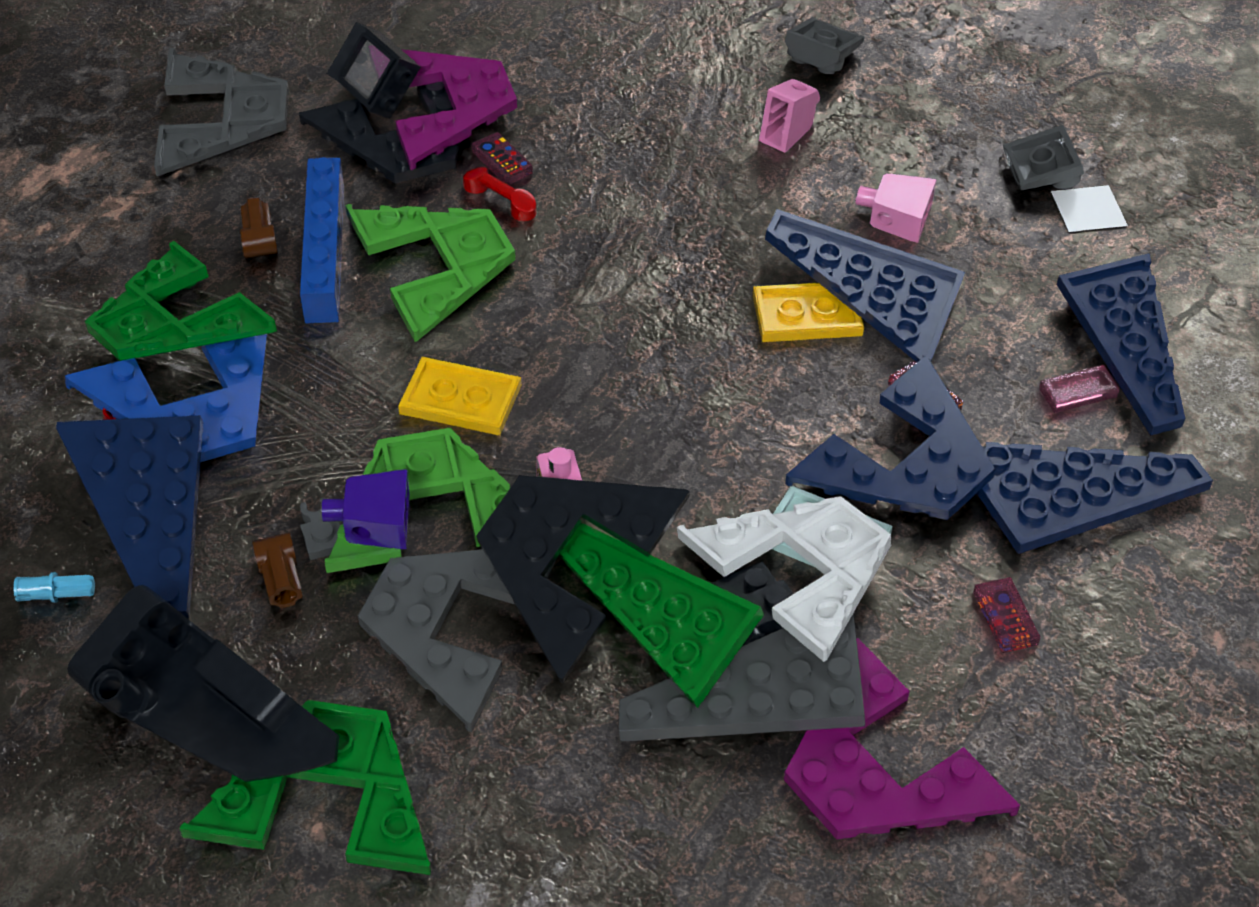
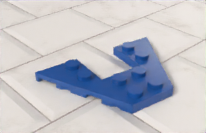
(226, 414)

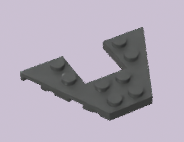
(252, 110)
(409, 611)

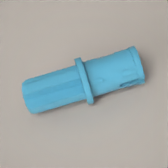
(53, 587)

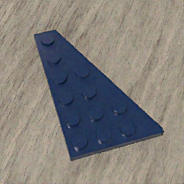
(887, 287)
(146, 494)
(1059, 494)

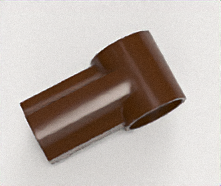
(257, 232)
(277, 562)

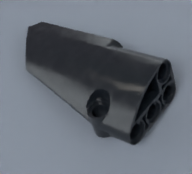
(197, 692)

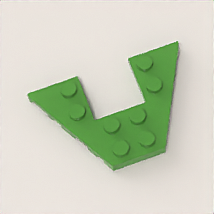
(466, 240)
(435, 466)

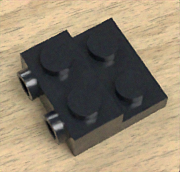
(760, 588)

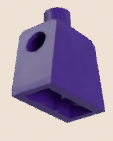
(373, 509)

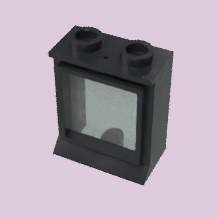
(373, 70)

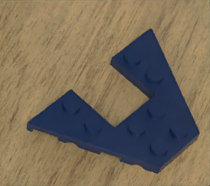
(931, 479)

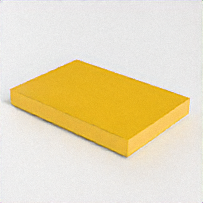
(803, 313)
(460, 395)

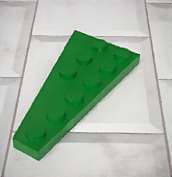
(673, 615)

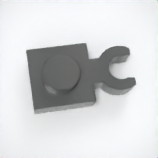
(318, 535)

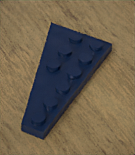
(1129, 331)

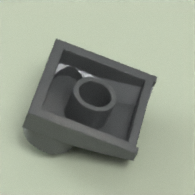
(821, 44)
(1044, 160)

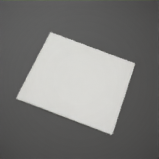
(1089, 208)

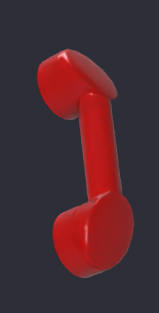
(522, 201)

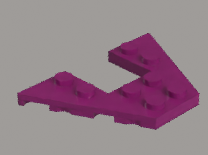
(477, 94)
(856, 793)

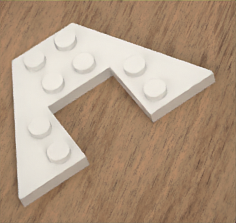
(826, 534)

